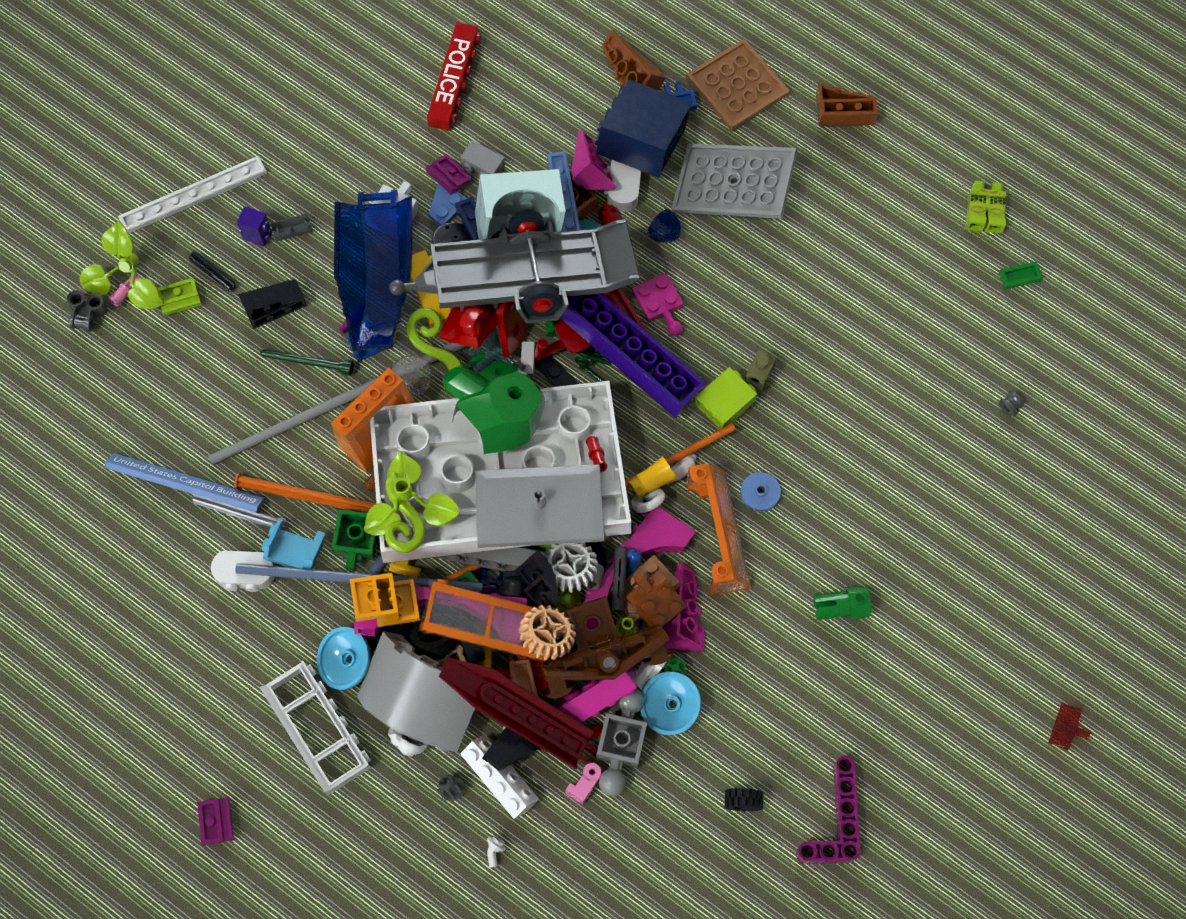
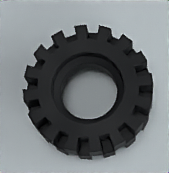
(743, 799)

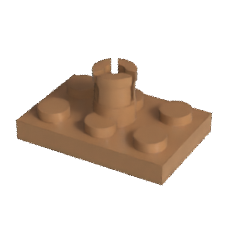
(647, 569)

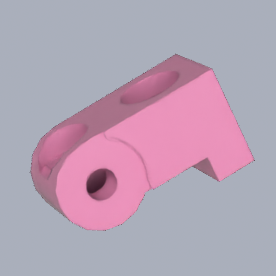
(586, 784)

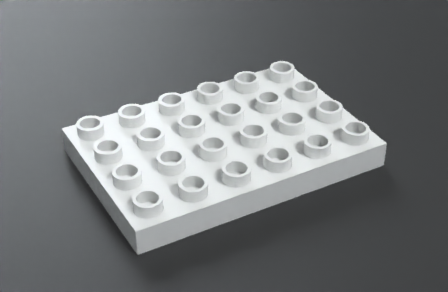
(454, 452)

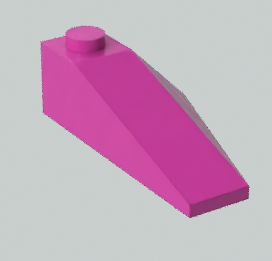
(588, 167)
(685, 628)

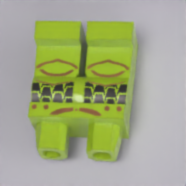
(986, 208)

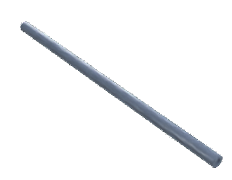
(338, 576)

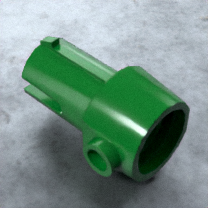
(853, 603)

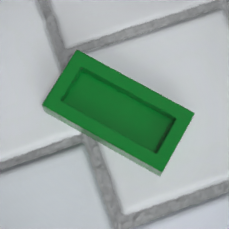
(1020, 275)

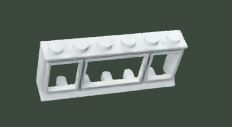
(329, 705)

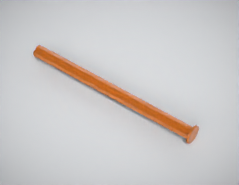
(302, 494)

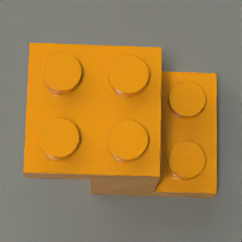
(384, 600)

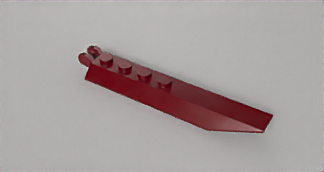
(520, 711)

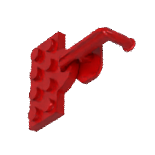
(572, 340)

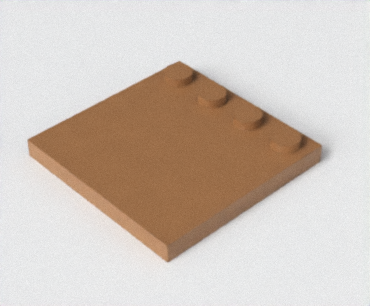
(737, 84)

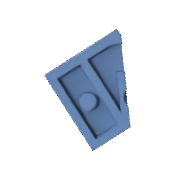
(443, 205)

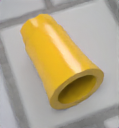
(653, 477)

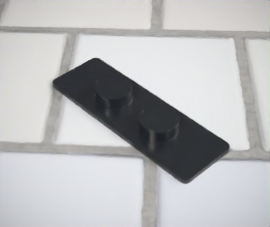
(555, 372)

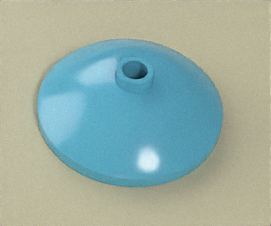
(335, 658)
(657, 707)

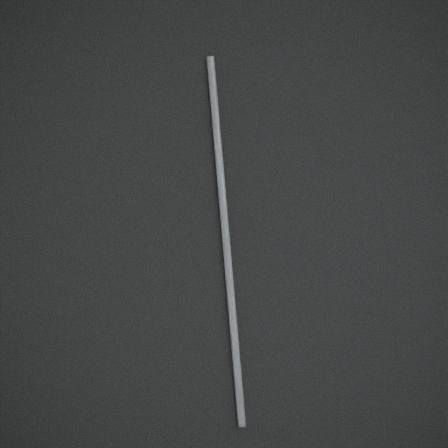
(309, 414)

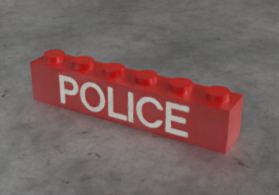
(453, 76)

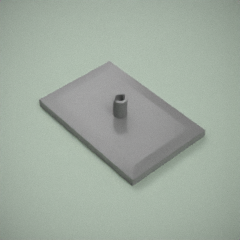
(734, 180)
(539, 506)

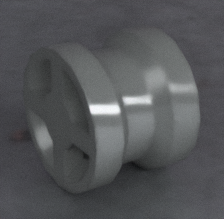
(1011, 403)

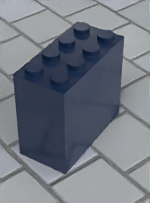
(642, 128)

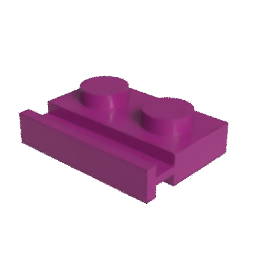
(448, 174)
(215, 821)

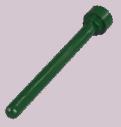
(344, 367)

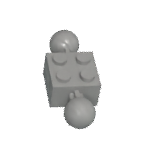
(621, 743)

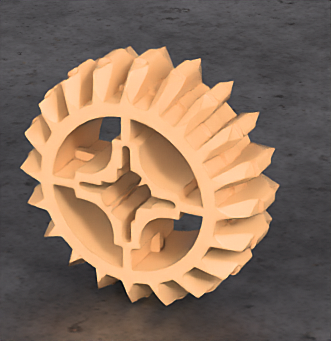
(550, 627)

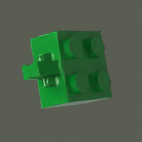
(352, 540)

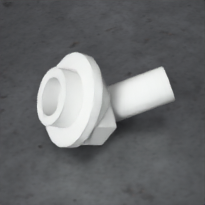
(495, 845)

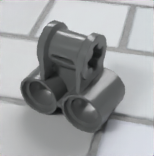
(84, 312)

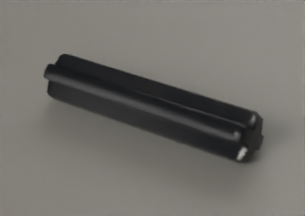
(212, 271)

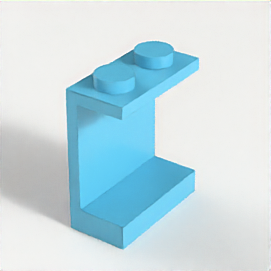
(291, 549)

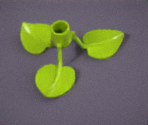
(94, 280)
(438, 511)

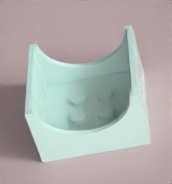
(516, 192)

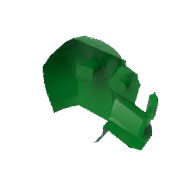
(498, 402)

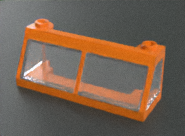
(731, 572)
(475, 619)

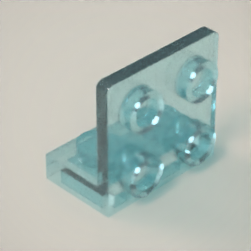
(493, 352)

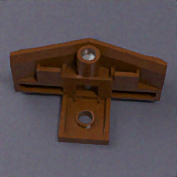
(600, 650)

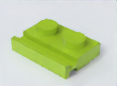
(179, 296)

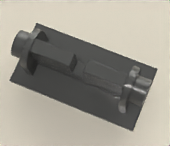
(291, 227)

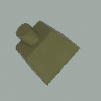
(760, 369)

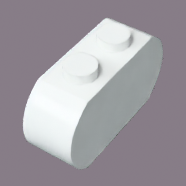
(627, 183)
(224, 572)

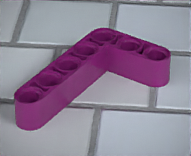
(842, 819)

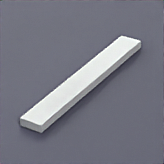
(193, 194)

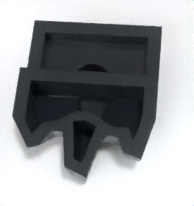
(540, 579)

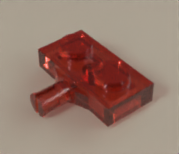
(1067, 727)

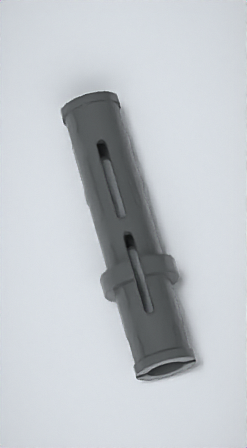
(618, 604)

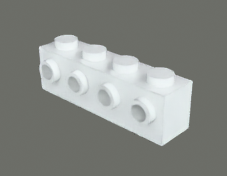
(504, 784)

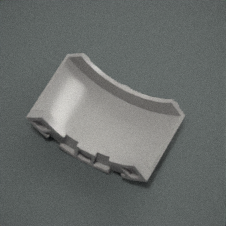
(412, 697)

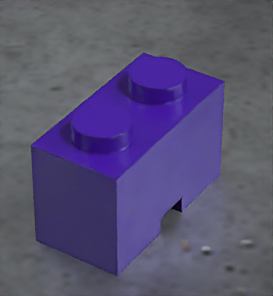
(254, 226)

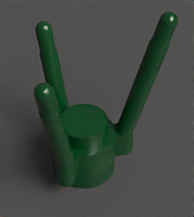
(586, 358)

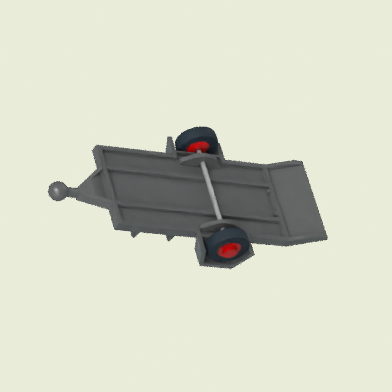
(528, 267)

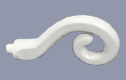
(657, 496)

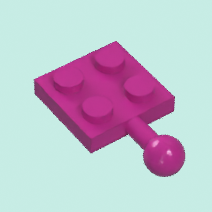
(658, 299)

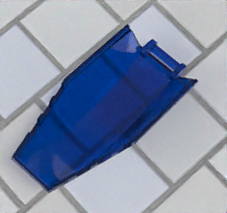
(369, 254)

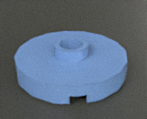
(760, 501)

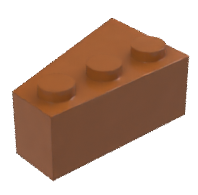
(844, 108)

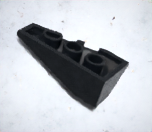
(509, 748)

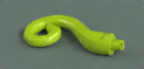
(448, 358)
(413, 516)

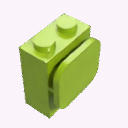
(726, 398)

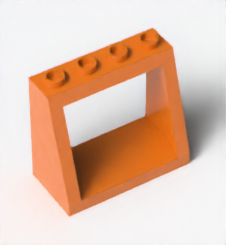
(353, 424)

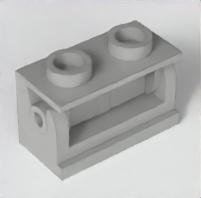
(481, 160)

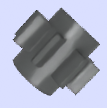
(451, 787)

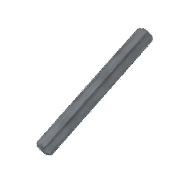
(258, 517)

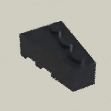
(272, 302)

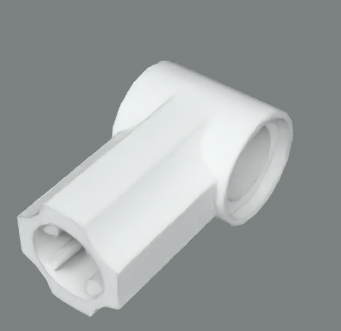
(646, 672)

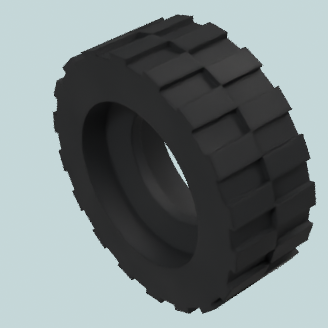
(435, 649)

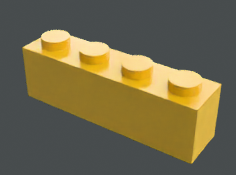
(427, 300)

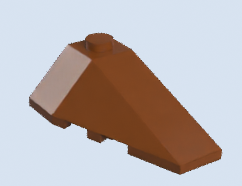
(630, 63)

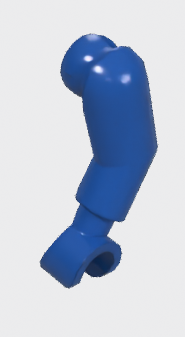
(634, 563)

